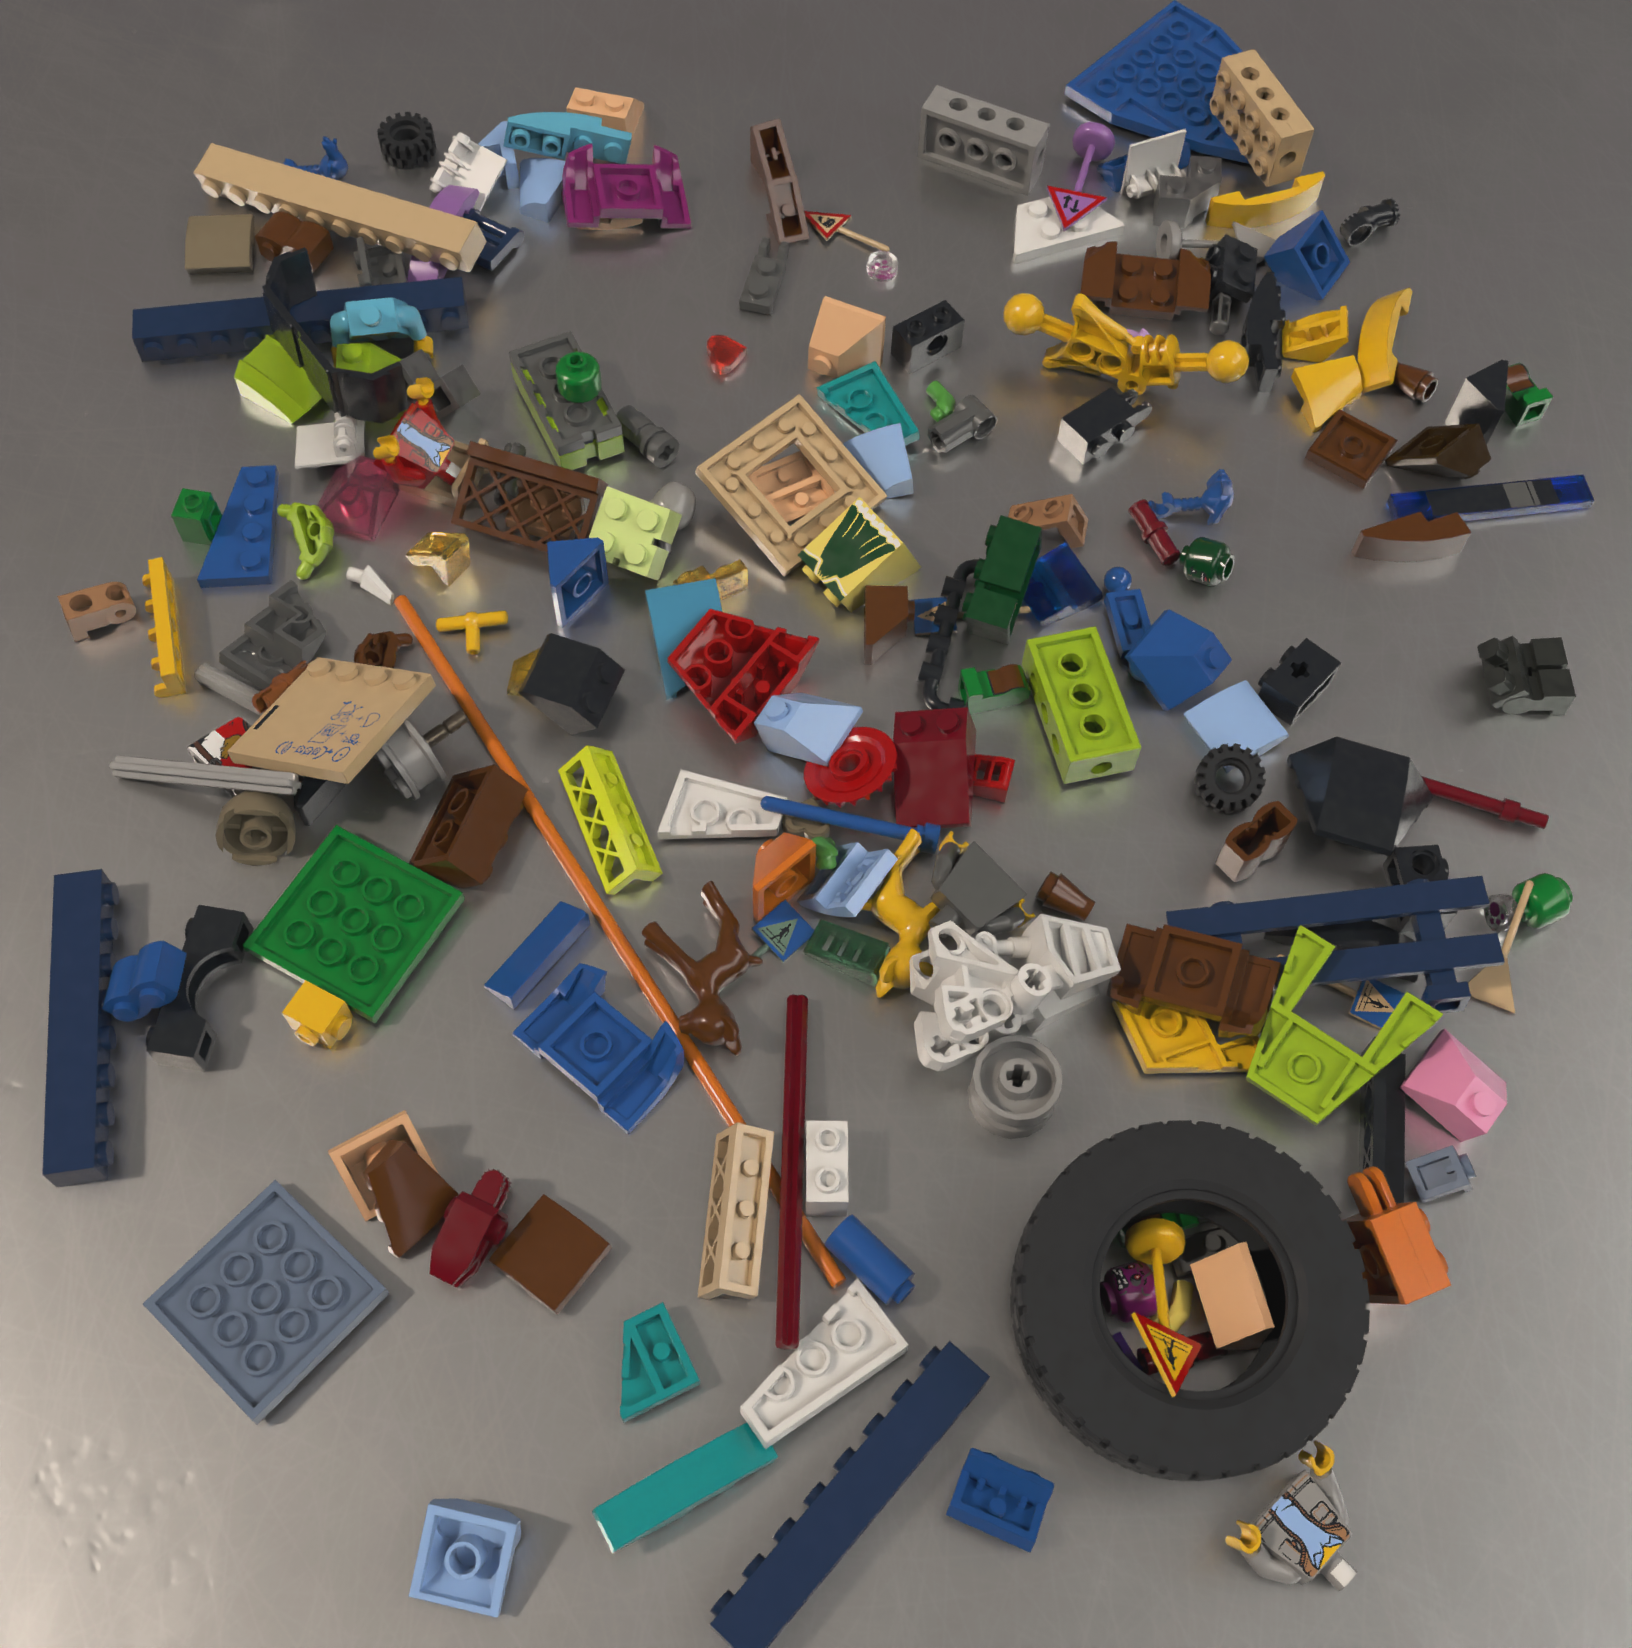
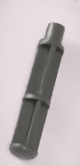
(1220, 302)

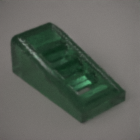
(860, 969)

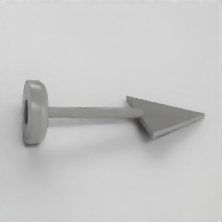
(1170, 240)

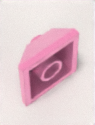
(1456, 1088)

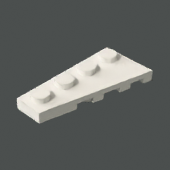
(836, 1357)

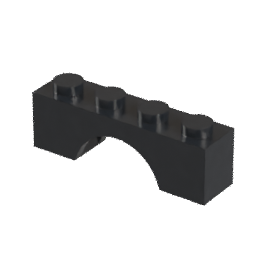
(211, 943)

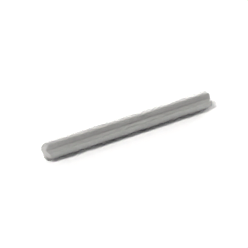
(206, 775)

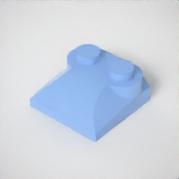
(465, 1555)

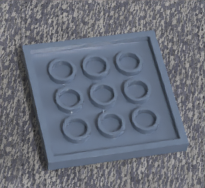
(266, 1301)

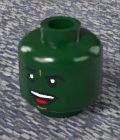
(1207, 561)

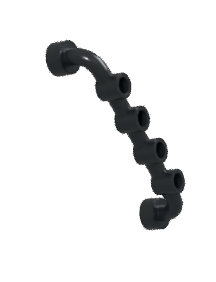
(939, 643)

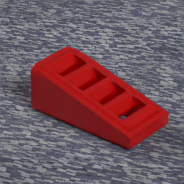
(997, 766)

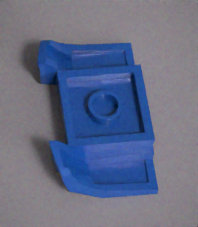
(603, 1048)

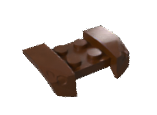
(1146, 284)
(1195, 977)

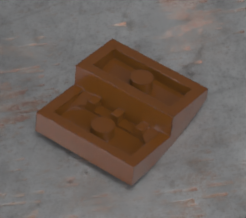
(550, 1254)

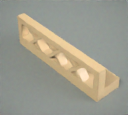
(736, 1212)

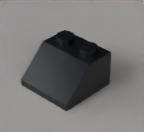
(571, 683)

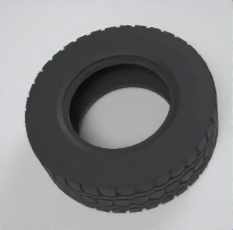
(1307, 1278)

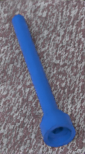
(929, 833)

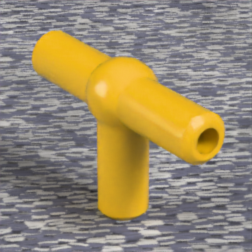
(471, 623)

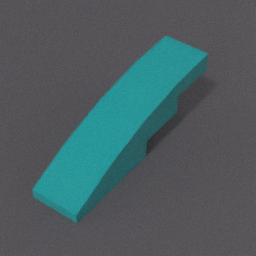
(681, 1486)

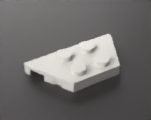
(1041, 233)

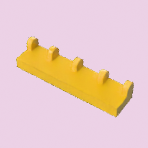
(166, 629)

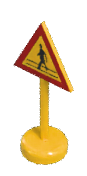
(1156, 1244)

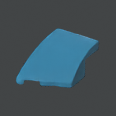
(673, 615)

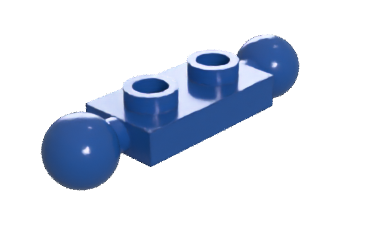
(1125, 612)

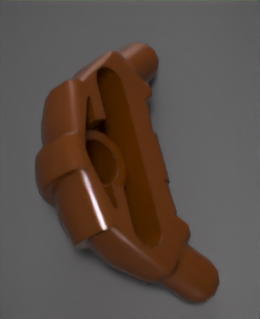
(381, 648)

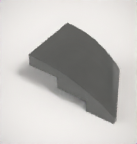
(275, 639)

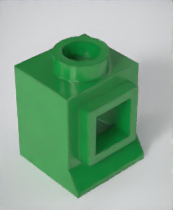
(196, 516)

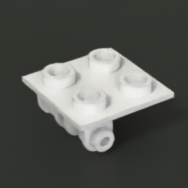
(1150, 160)
(470, 167)
(330, 442)

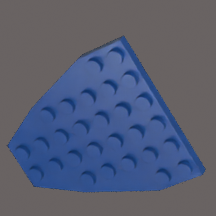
(1162, 81)

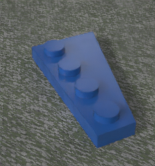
(246, 533)

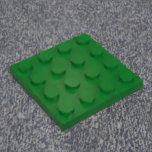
(355, 922)

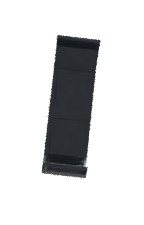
(361, 395)

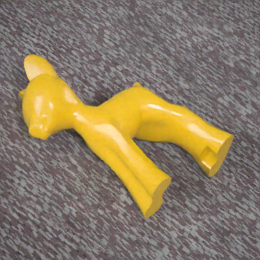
(903, 917)

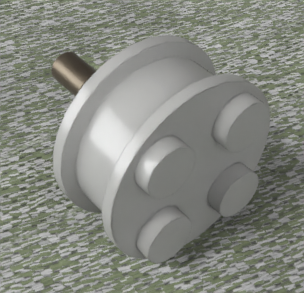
(409, 755)

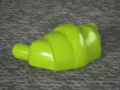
(312, 533)

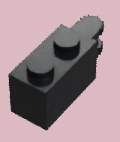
(1101, 423)

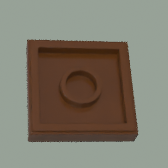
(1351, 449)

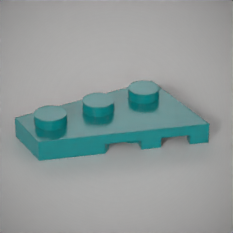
(868, 401)

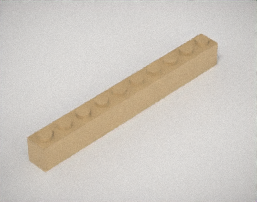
(341, 207)

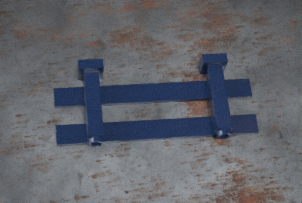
(1419, 899)

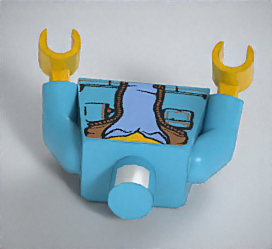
(378, 321)

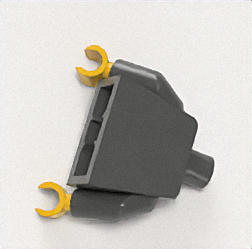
(975, 891)

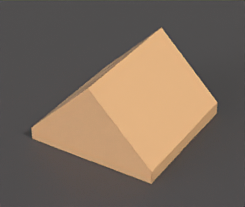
(358, 1152)
(1233, 1299)

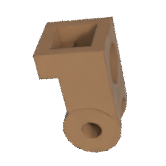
(96, 608)

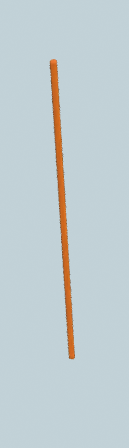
(605, 919)

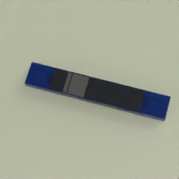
(1496, 499)

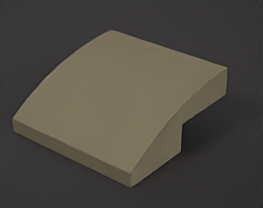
(219, 244)

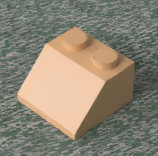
(615, 110)

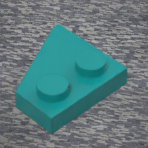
(653, 1363)

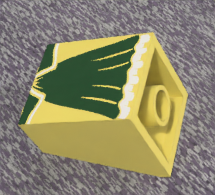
(857, 553)

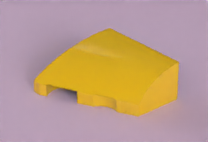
(1327, 388)

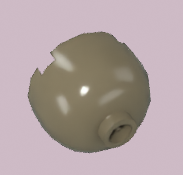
(256, 828)

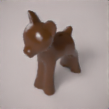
(711, 1019)

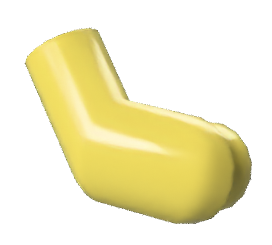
(1180, 1304)

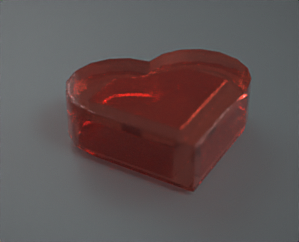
(724, 354)

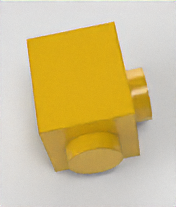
(318, 1016)

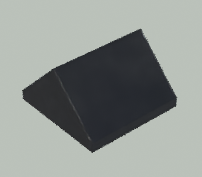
(1481, 399)

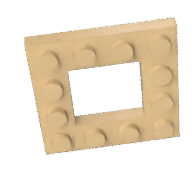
(795, 423)

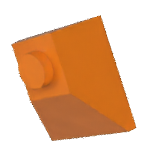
(781, 871)

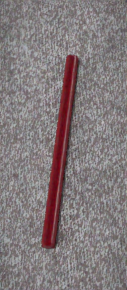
(792, 1175)

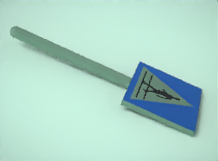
(782, 932)

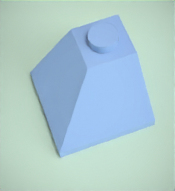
(806, 726)

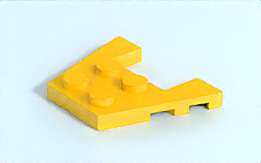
(1181, 1042)

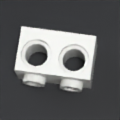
(826, 1168)

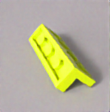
(613, 810)

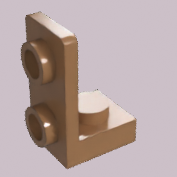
(1055, 512)

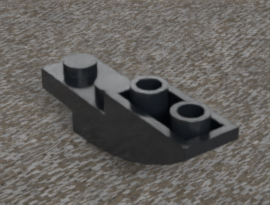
(1261, 332)

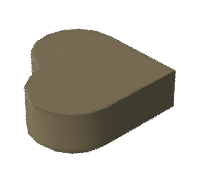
(803, 827)

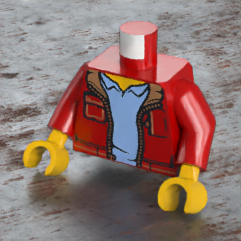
(417, 443)

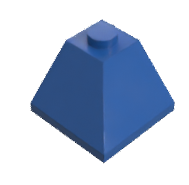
(1308, 257)
(1177, 659)

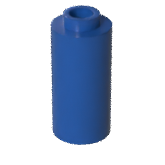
(871, 1261)

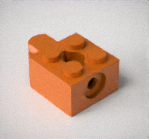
(1393, 1243)

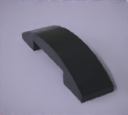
(1349, 936)

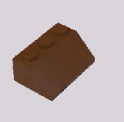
(469, 826)

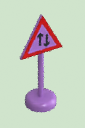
(1092, 143)

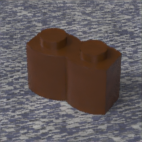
(288, 234)
(1256, 841)

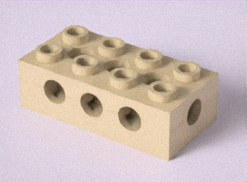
(1261, 117)

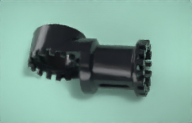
(1368, 220)

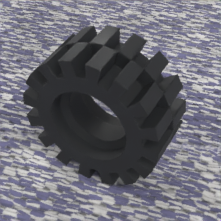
(406, 128)
(1240, 759)

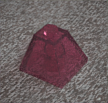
(359, 498)

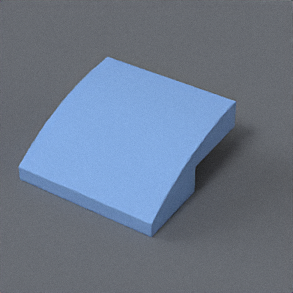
(1238, 718)
(849, 885)

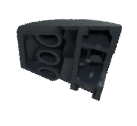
(1359, 793)

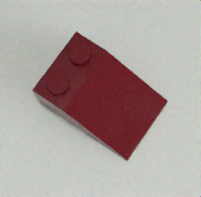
(934, 767)

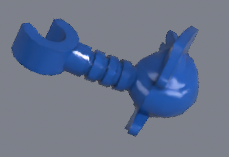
(332, 164)
(1214, 501)

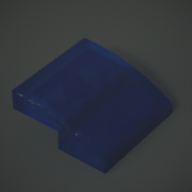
(1060, 586)

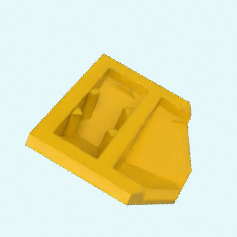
(1315, 335)

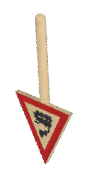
(829, 223)

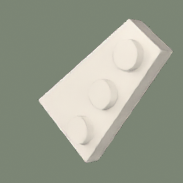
(716, 809)

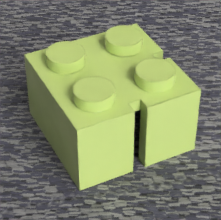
(629, 531)

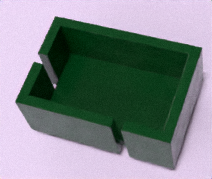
(1002, 579)

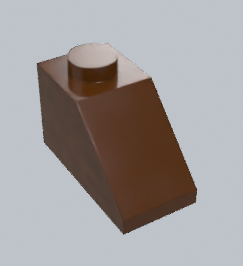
(885, 619)

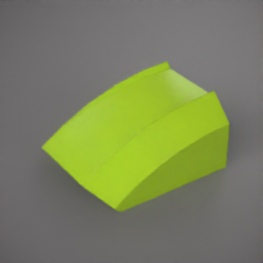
(275, 381)

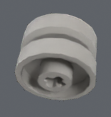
(1014, 1086)

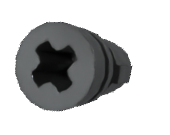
(653, 441)

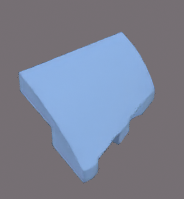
(540, 187)
(884, 458)

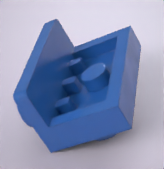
(1000, 1499)

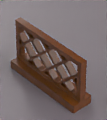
(528, 471)

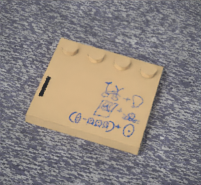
(332, 719)

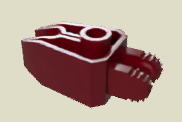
(470, 1229)

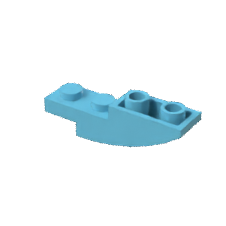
(562, 132)

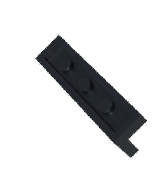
(1384, 1124)

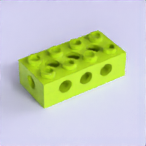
(1080, 705)

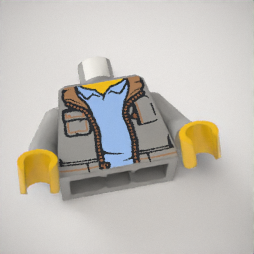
(1301, 1528)

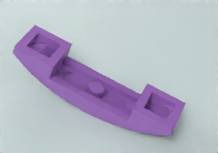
(452, 200)

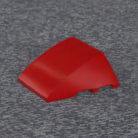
(739, 667)

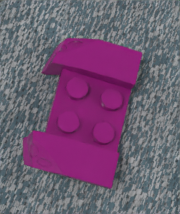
(624, 190)

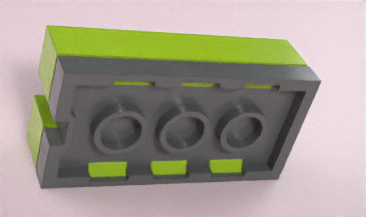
(569, 428)

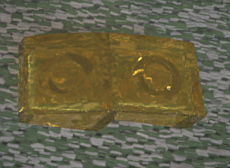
(729, 578)

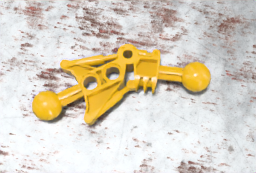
(1105, 347)

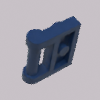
(495, 248)

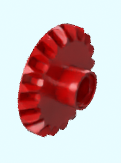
(854, 769)

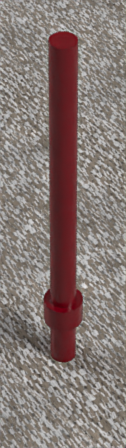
(1507, 810)

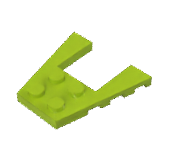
(1307, 1066)

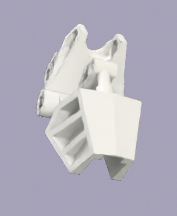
(1049, 977)

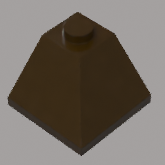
(1444, 452)

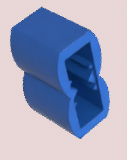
(144, 981)

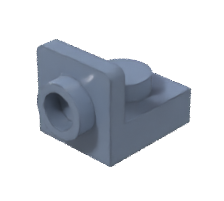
(1441, 1173)

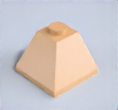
(845, 338)

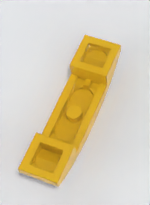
(1266, 208)
(1377, 337)

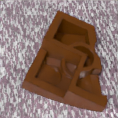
(407, 1194)

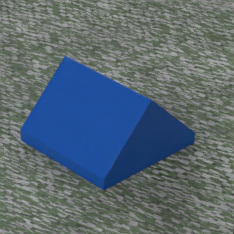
(575, 575)

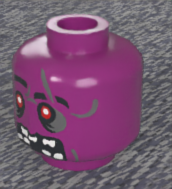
(1129, 1290)

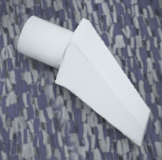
(371, 582)

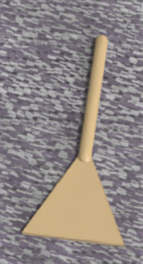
(1494, 982)

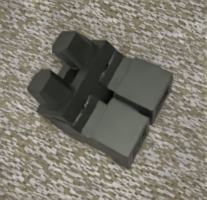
(1527, 675)

